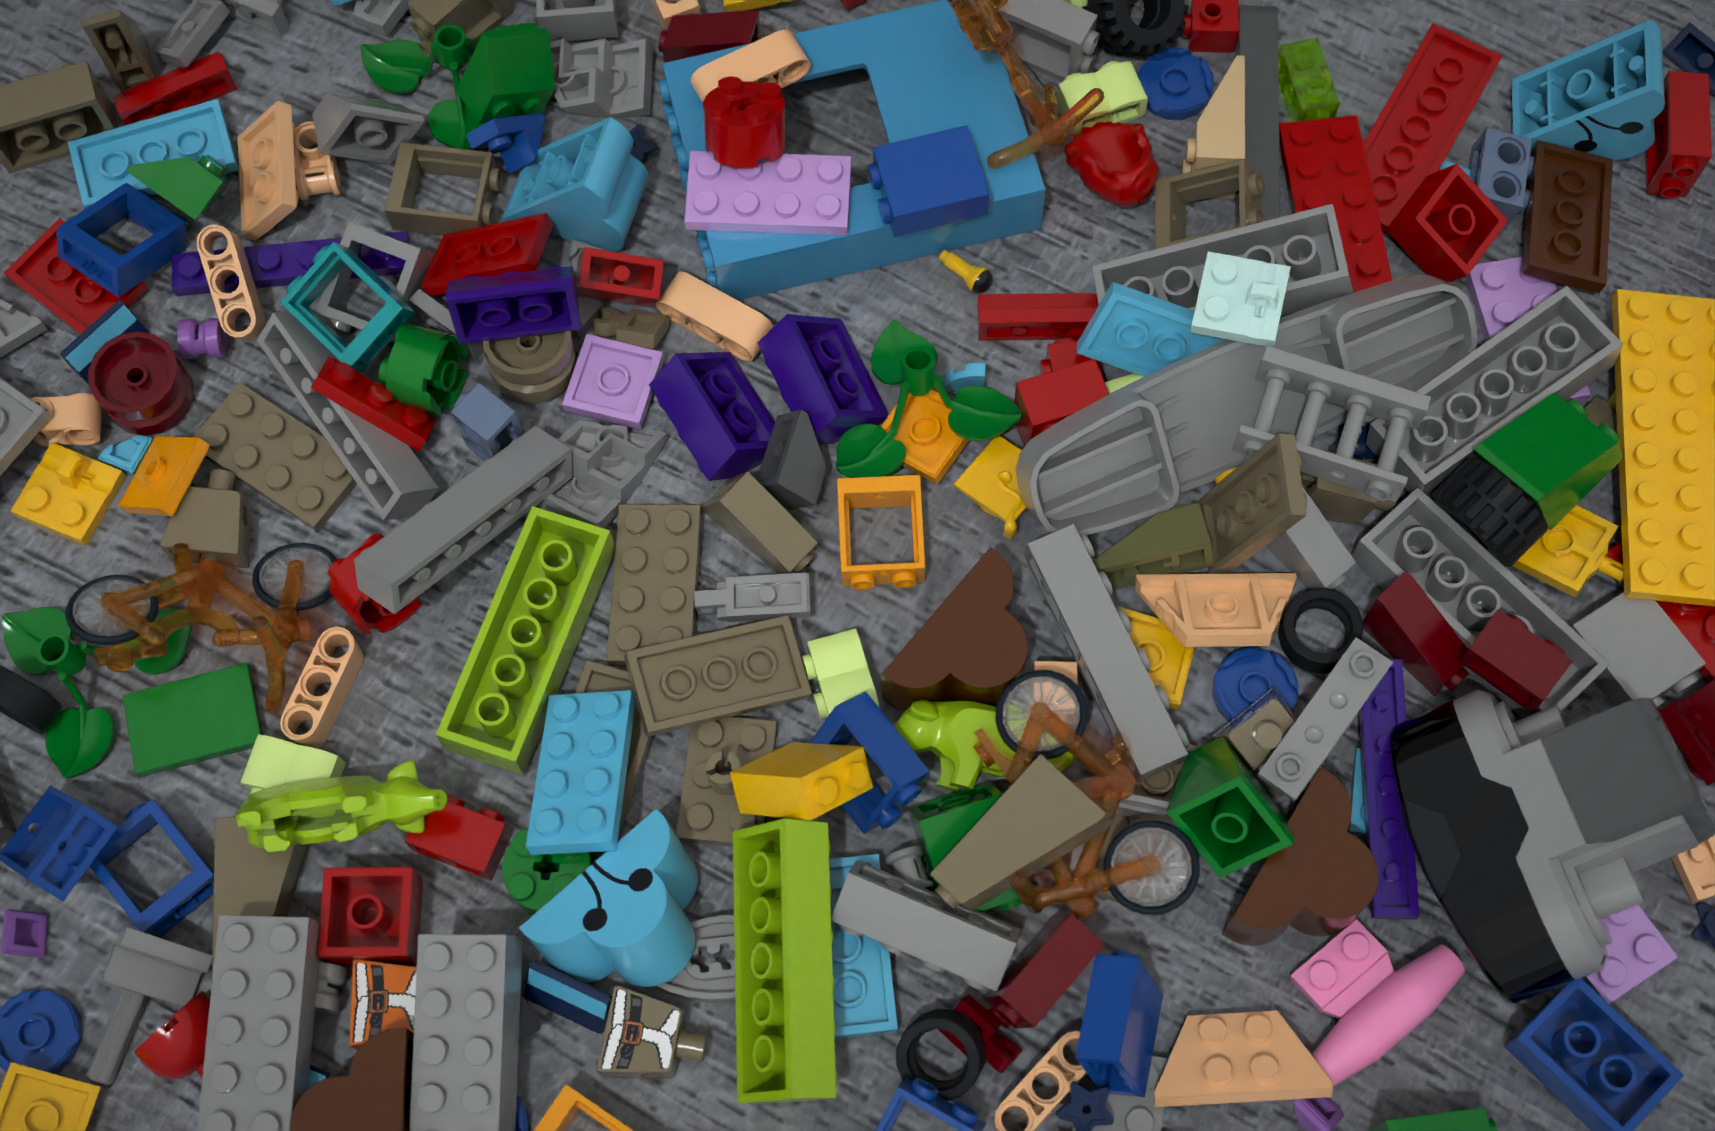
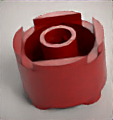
(744, 122)
(358, 606)

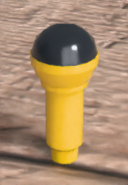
(976, 277)

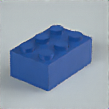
(1593, 1059)

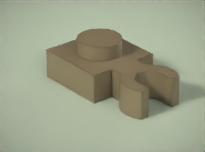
(633, 328)

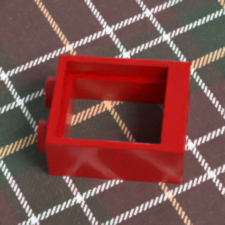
(1681, 136)

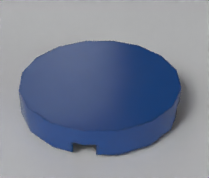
(1176, 83)
(1248, 676)
(39, 1031)

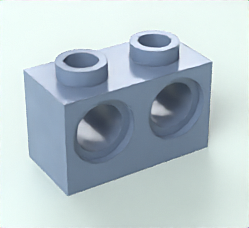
(1502, 166)
(485, 422)

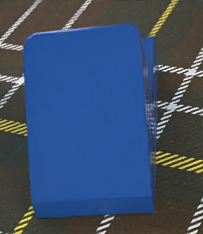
(514, 137)

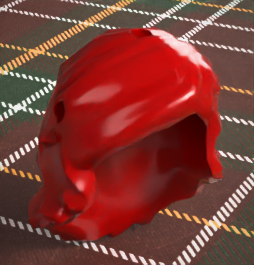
(1114, 162)

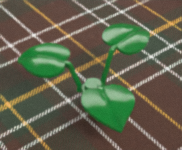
(400, 63)
(911, 360)
(43, 642)

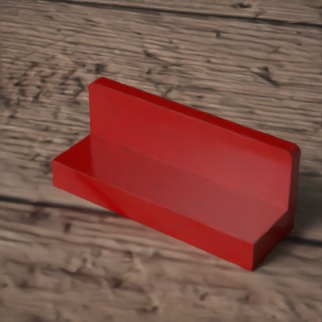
(176, 90)
(1034, 316)

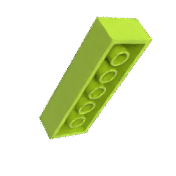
(526, 640)
(783, 963)

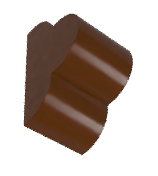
(965, 646)
(1315, 882)
(371, 1097)

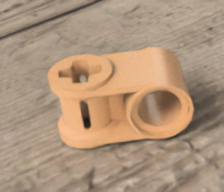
(314, 171)
(74, 420)

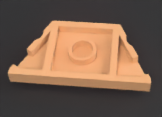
(1218, 607)
(1239, 1061)

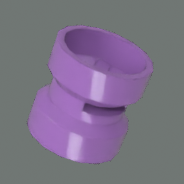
(201, 339)

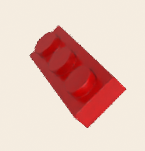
(373, 403)

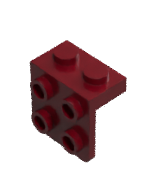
(1693, 728)

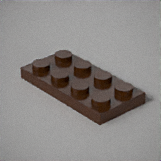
(1568, 217)

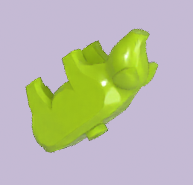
(949, 734)
(337, 808)

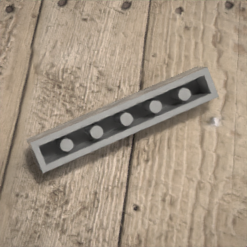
(376, 460)
(463, 519)
(1105, 651)

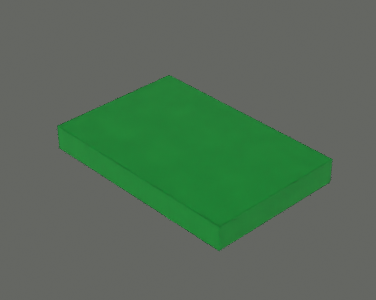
(192, 720)

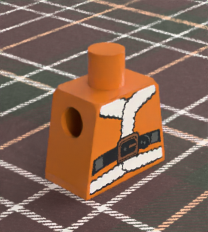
(380, 999)

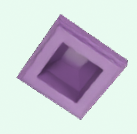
(24, 933)
(1317, 1114)

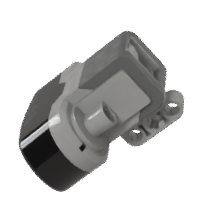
(1541, 827)

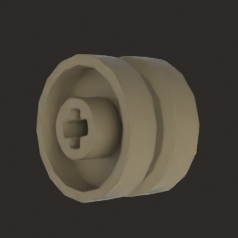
(531, 366)

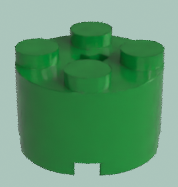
(425, 368)
(524, 873)

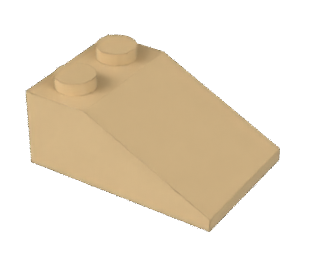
(1221, 127)

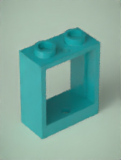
(374, 335)

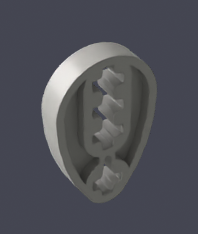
(717, 983)

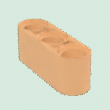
(770, 59)
(217, 270)
(714, 316)
(321, 669)
(1050, 1066)

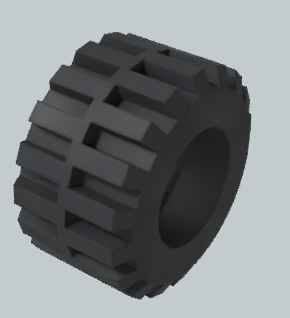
(1154, 31)
(1491, 510)

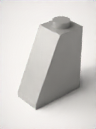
(1313, 551)

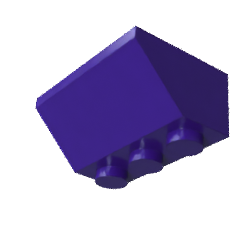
(514, 304)
(822, 375)
(714, 412)

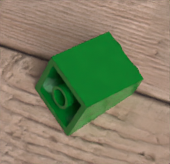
(1553, 454)
(1226, 810)
(946, 820)

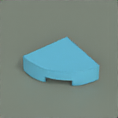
(972, 375)
(126, 454)

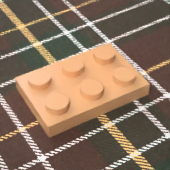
(267, 171)

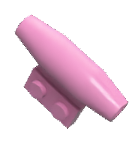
(1374, 1004)

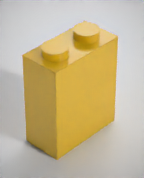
(801, 780)

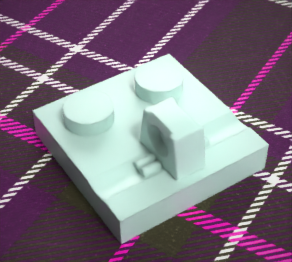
(1240, 299)

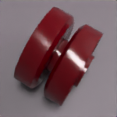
(140, 383)

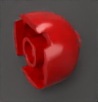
(180, 1044)

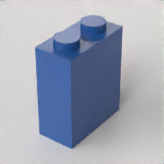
(929, 181)
(1119, 1024)

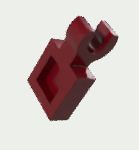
(999, 1050)

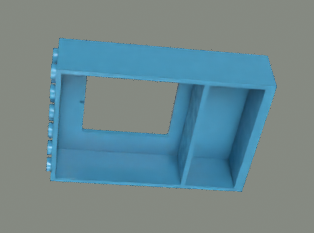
(923, 84)

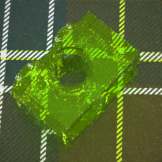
(1306, 82)

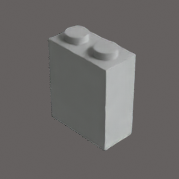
(1643, 650)

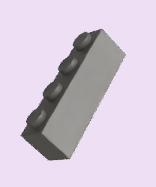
(925, 926)

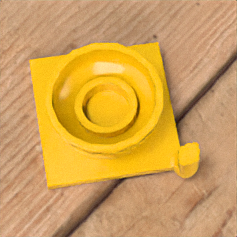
(993, 483)

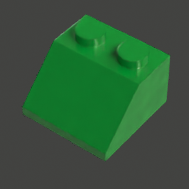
(508, 75)
(186, 182)

